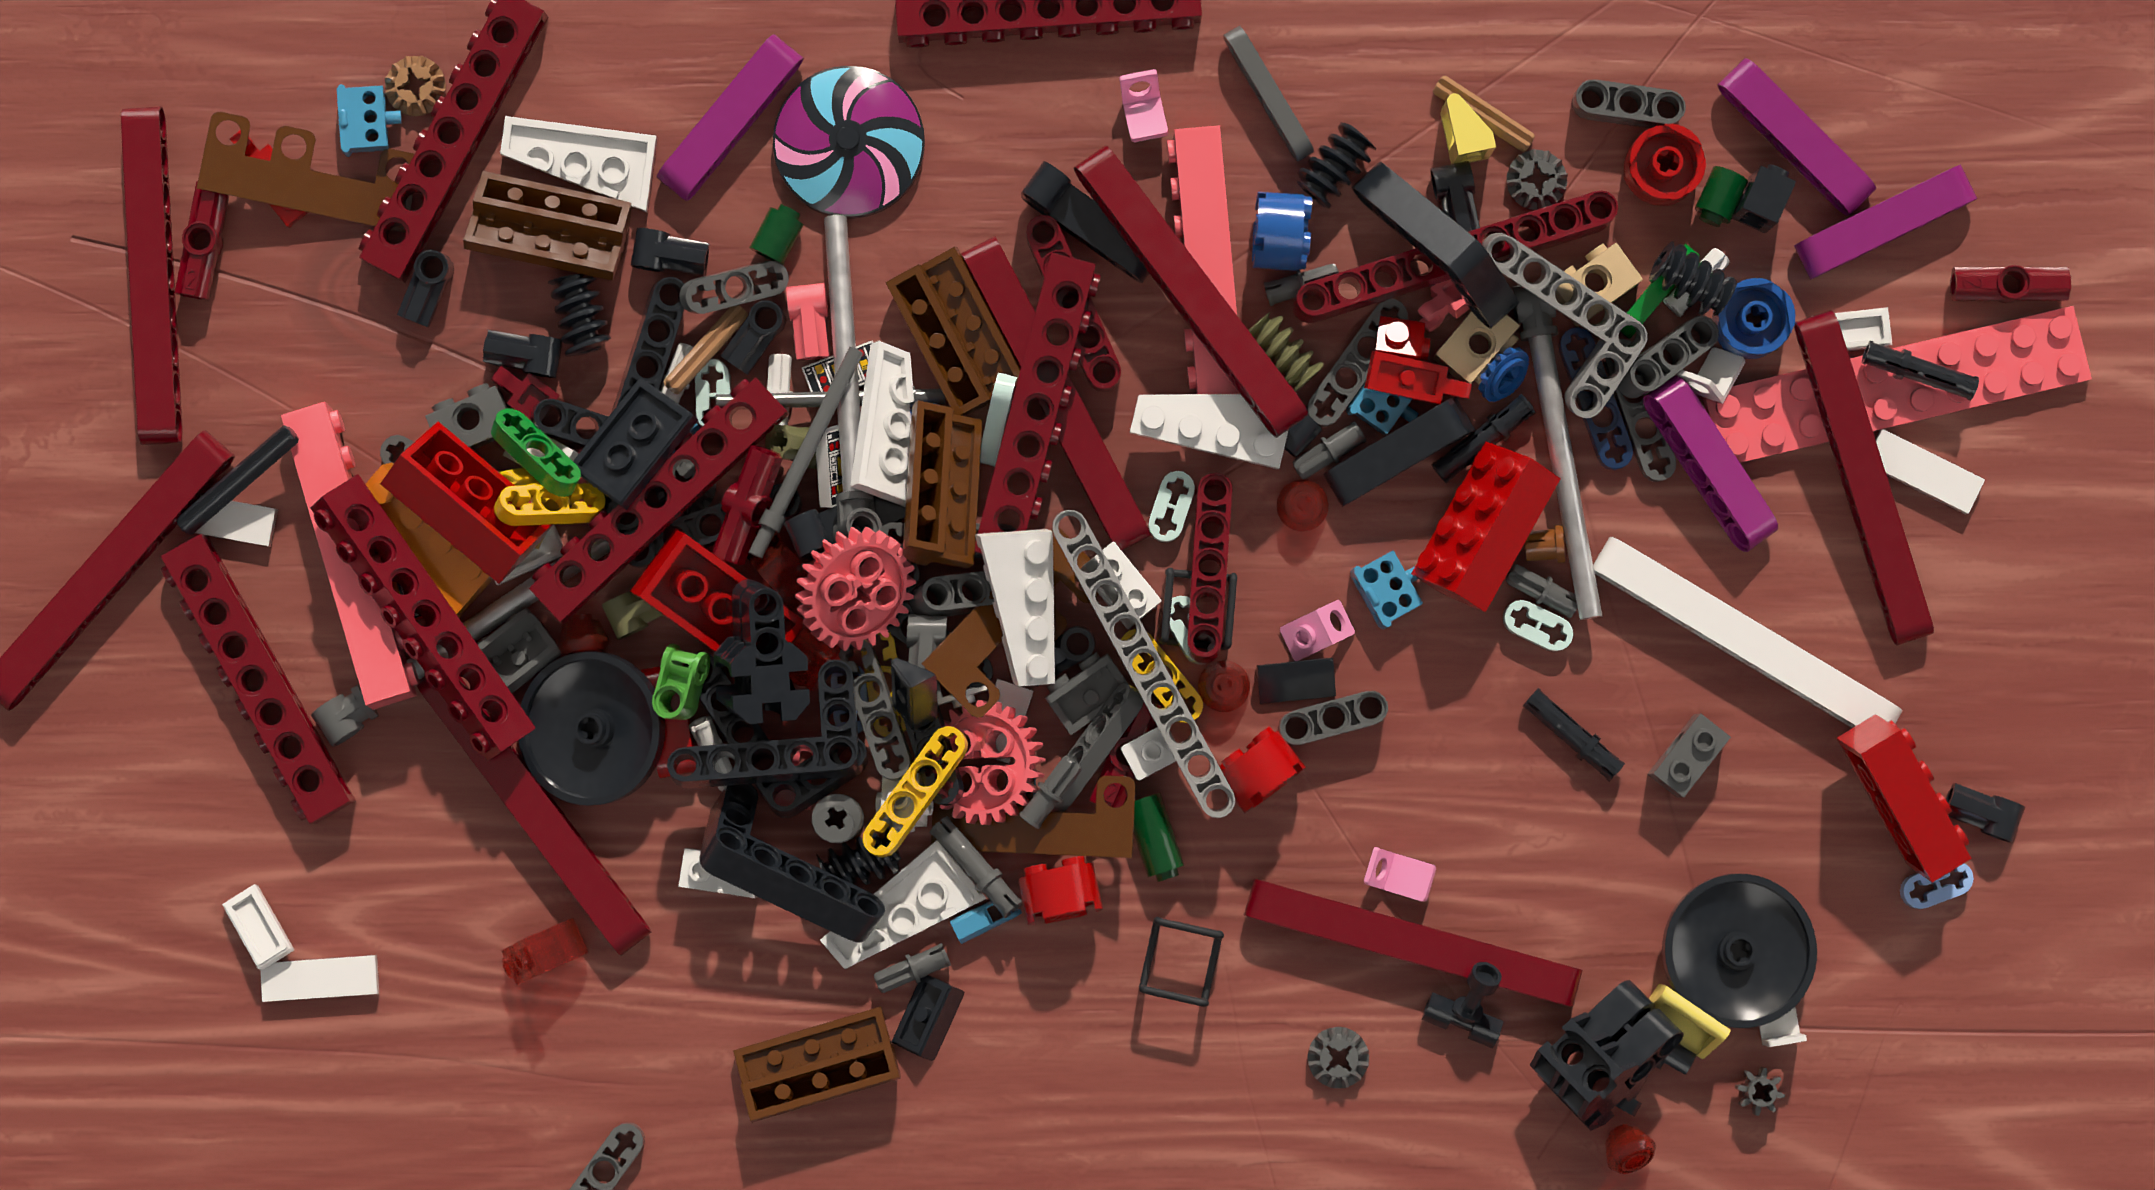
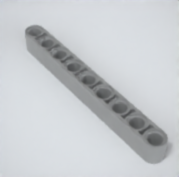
(1148, 682)

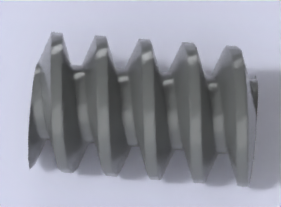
(823, 813)

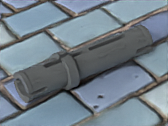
(975, 866)

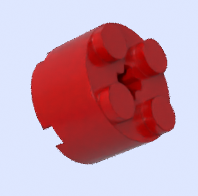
(1686, 164)
(1261, 769)
(1060, 891)

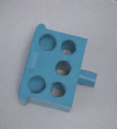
(353, 116)
(1369, 402)
(1377, 593)

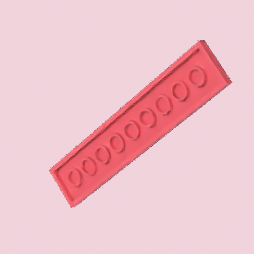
(2007, 357)

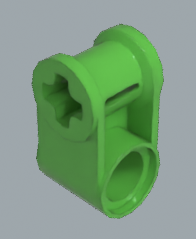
(681, 680)

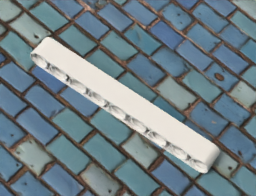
(1740, 636)

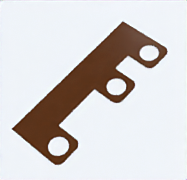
(291, 181)
(980, 633)
(1077, 834)

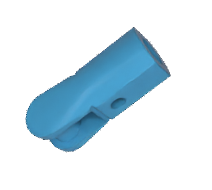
(977, 922)

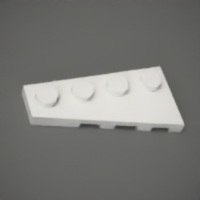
(884, 425)

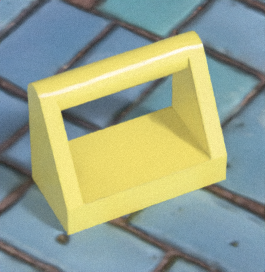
(1465, 132)
(1700, 1030)

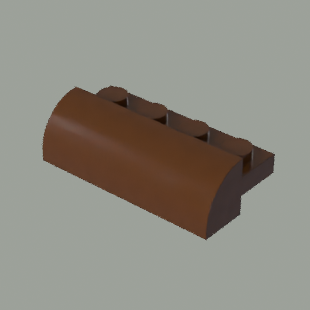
(548, 225)
(954, 329)
(942, 486)
(816, 1064)

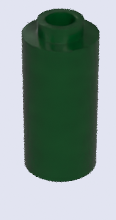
(1156, 838)

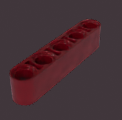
(1089, 357)
(1209, 549)

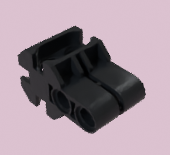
(763, 668)
(1620, 1042)

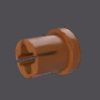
(1546, 545)

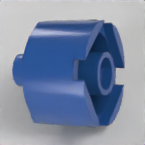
(1281, 231)
(1764, 300)

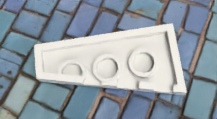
(593, 158)
(1209, 424)
(1023, 594)
(914, 899)

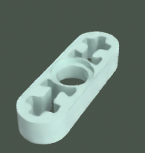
(997, 418)

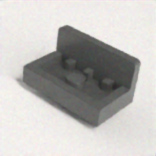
(520, 649)
(1082, 696)

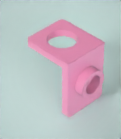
(1143, 108)
(1315, 631)
(1400, 874)

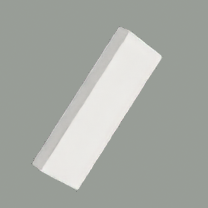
(1928, 472)
(320, 978)

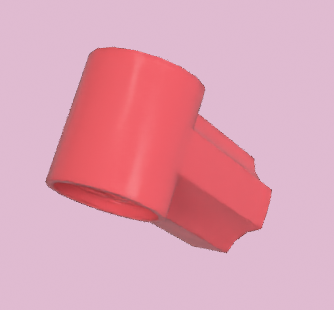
(809, 311)

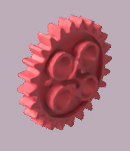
(855, 588)
(984, 796)

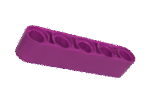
(730, 117)
(1796, 137)
(1885, 222)
(1710, 463)

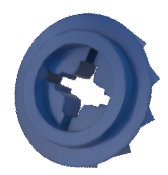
(1504, 374)

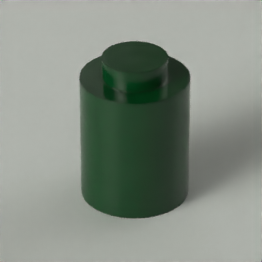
(1720, 196)
(777, 234)

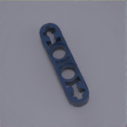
(1585, 399)

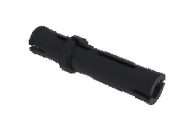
(1905, 365)
(1492, 431)
(1574, 735)

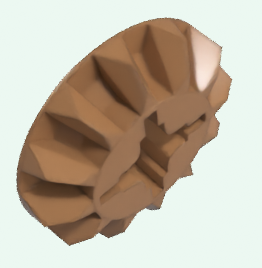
(429, 93)

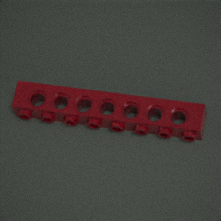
(1030, 25)
(473, 124)
(1060, 273)
(179, 568)
(548, 580)
(422, 597)

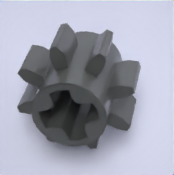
(1770, 1092)

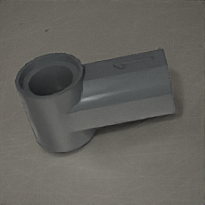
(924, 636)

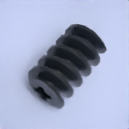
(1335, 164)
(1693, 278)
(579, 313)
(860, 861)

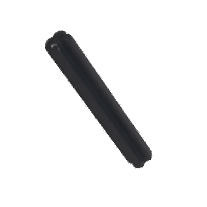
(237, 480)

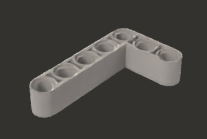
(1577, 309)

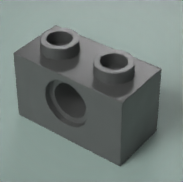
(484, 400)
(1689, 755)

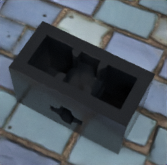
(1764, 198)

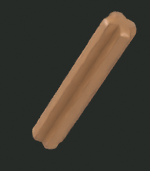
(1496, 120)
(705, 349)

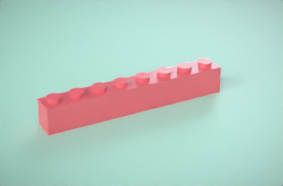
(1205, 234)
(373, 644)

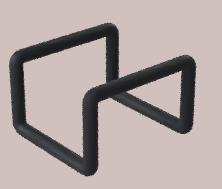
(1170, 574)
(1217, 935)

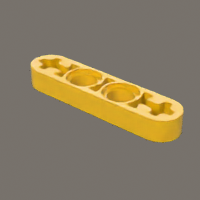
(910, 788)

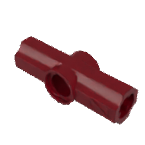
(198, 266)
(2033, 283)
(745, 504)
(1116, 793)

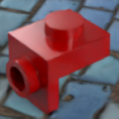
(1402, 338)

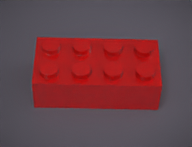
(457, 497)
(1485, 526)
(696, 591)
(1905, 797)

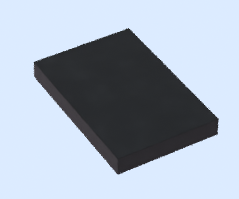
(634, 443)

